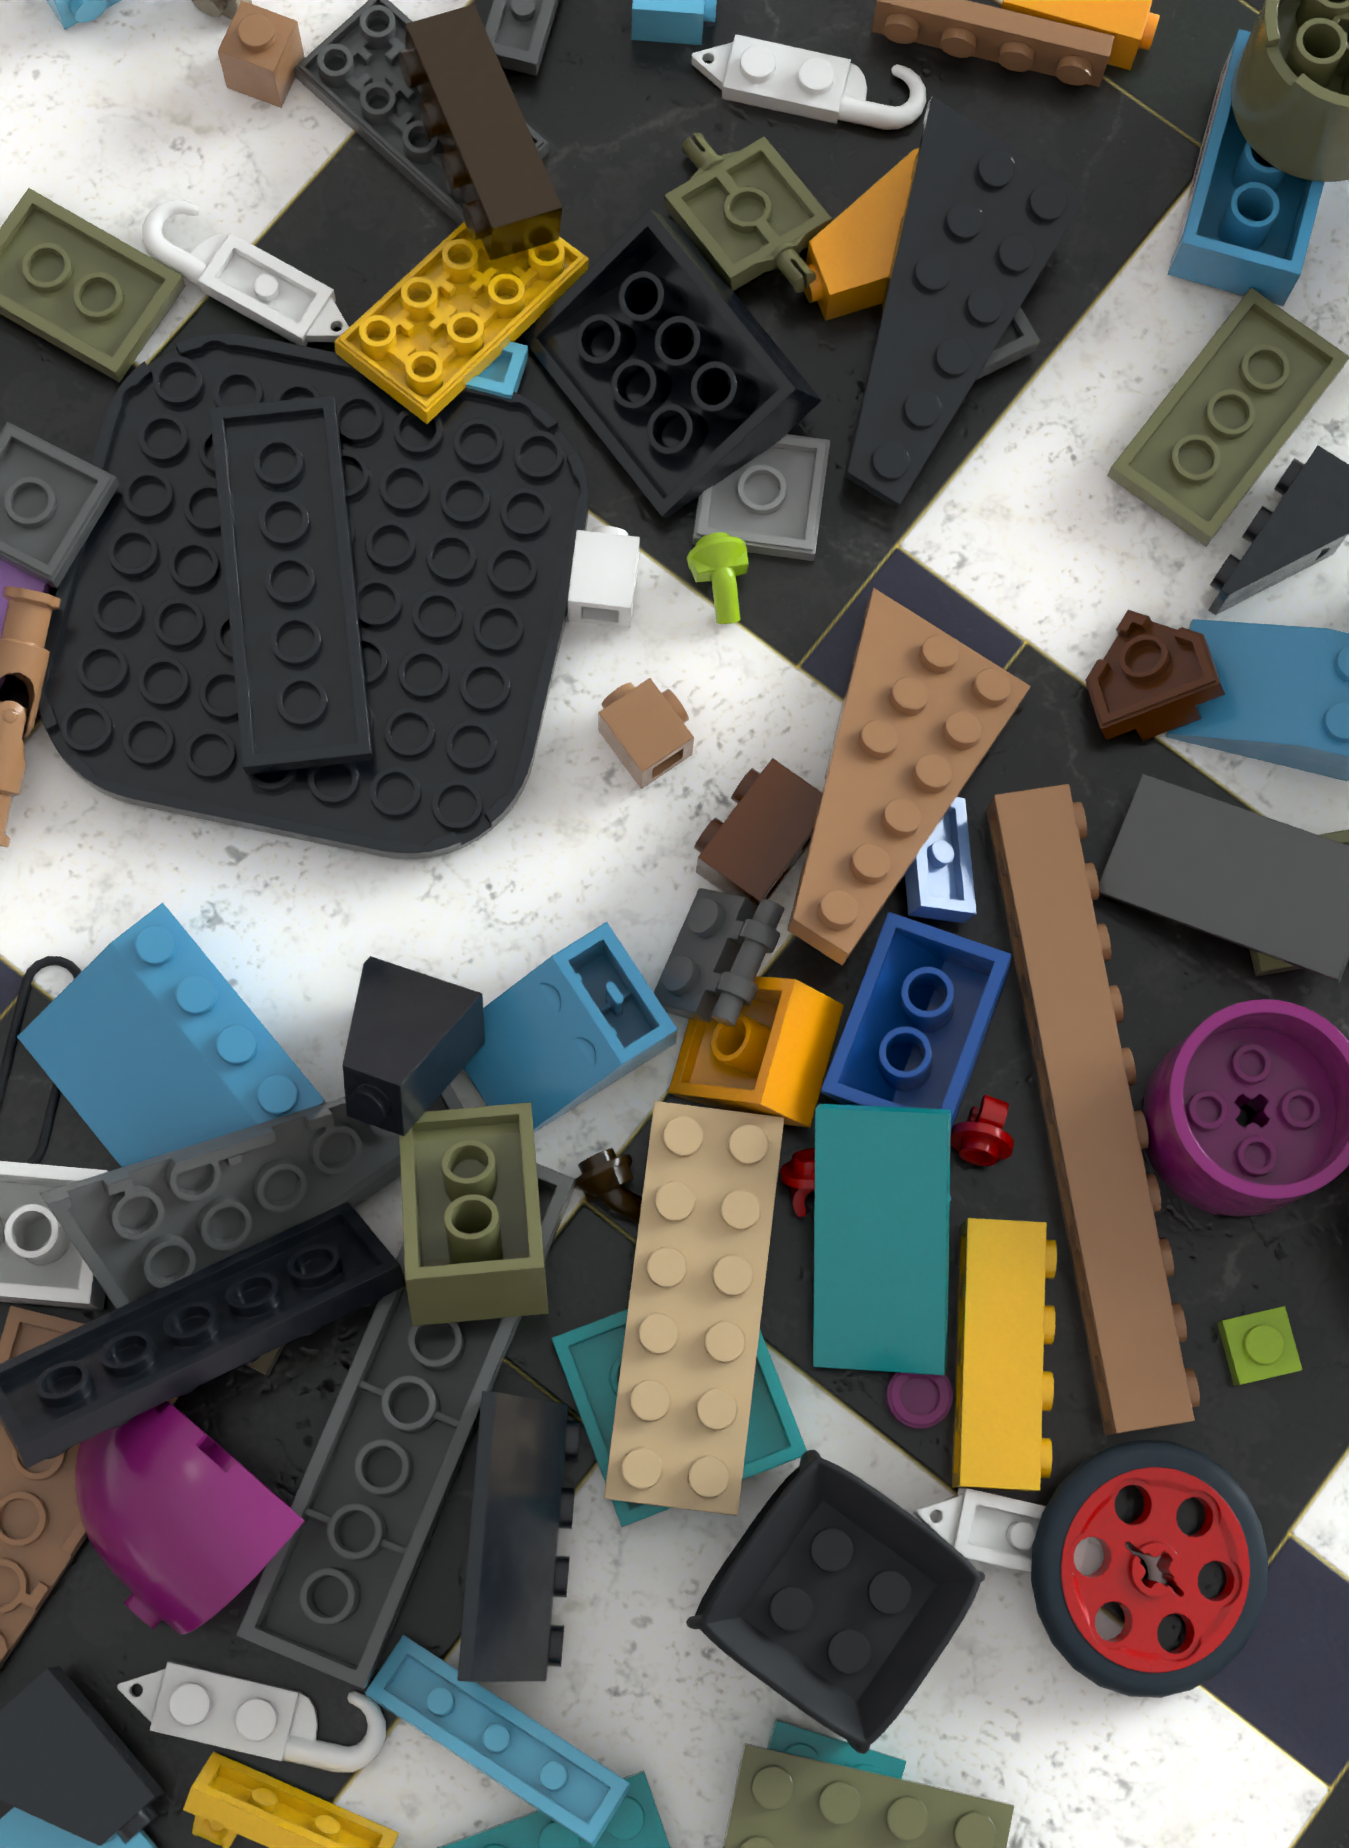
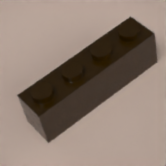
(481, 133)

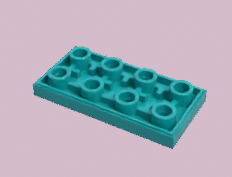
(881, 1238)

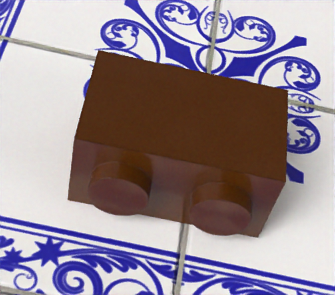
(761, 835)

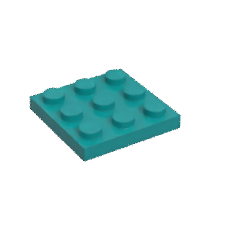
(592, 1369)

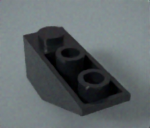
(1296, 535)

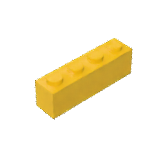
(1001, 1355)

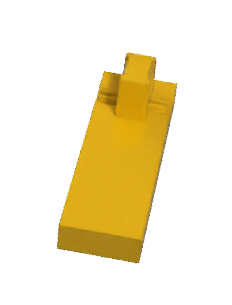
(246, 1802)

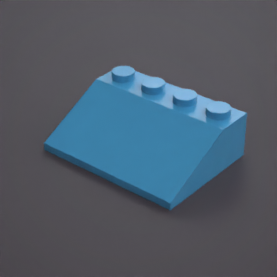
(162, 1047)

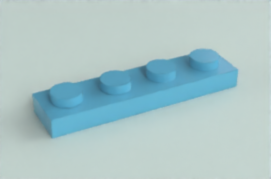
(499, 1740)

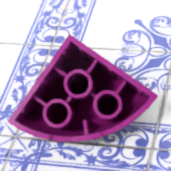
(176, 1517)

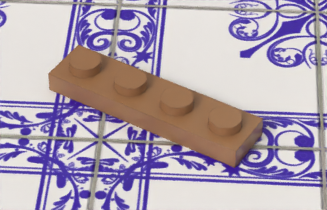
(997, 35)

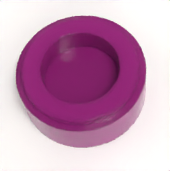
(918, 1399)

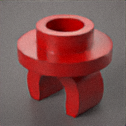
(982, 1137)
(800, 1176)

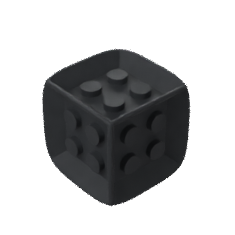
(838, 1600)

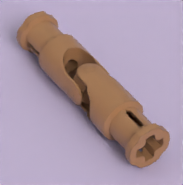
(27, 659)

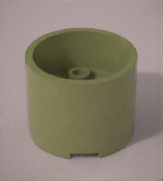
(1295, 88)

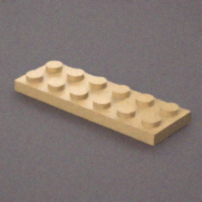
(695, 1309)

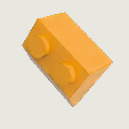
(770, 1057)

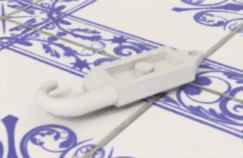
(804, 83)
(248, 280)
(1003, 1532)
(250, 1717)

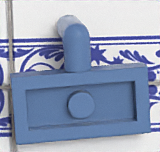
(942, 875)

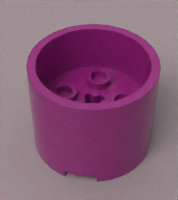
(1292, 1076)

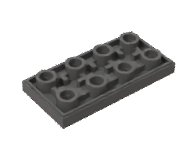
(362, 83)
(1233, 876)

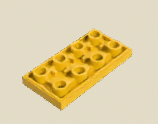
(455, 317)

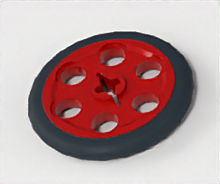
(1069, 1601)

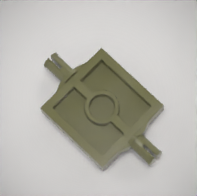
(747, 212)

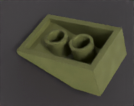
(472, 1216)

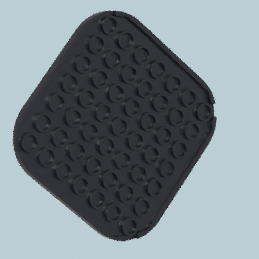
(458, 596)

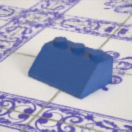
(917, 1019)

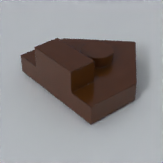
(1152, 678)

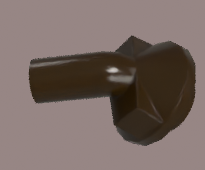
(605, 1179)

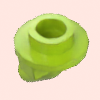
(720, 560)

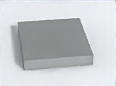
(771, 500)

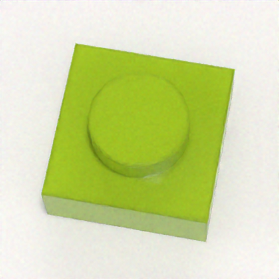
(1259, 1346)

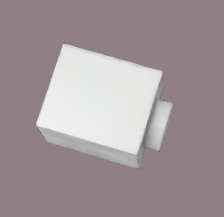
(603, 577)

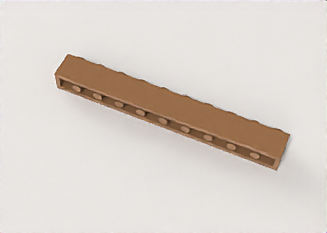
(1090, 1112)

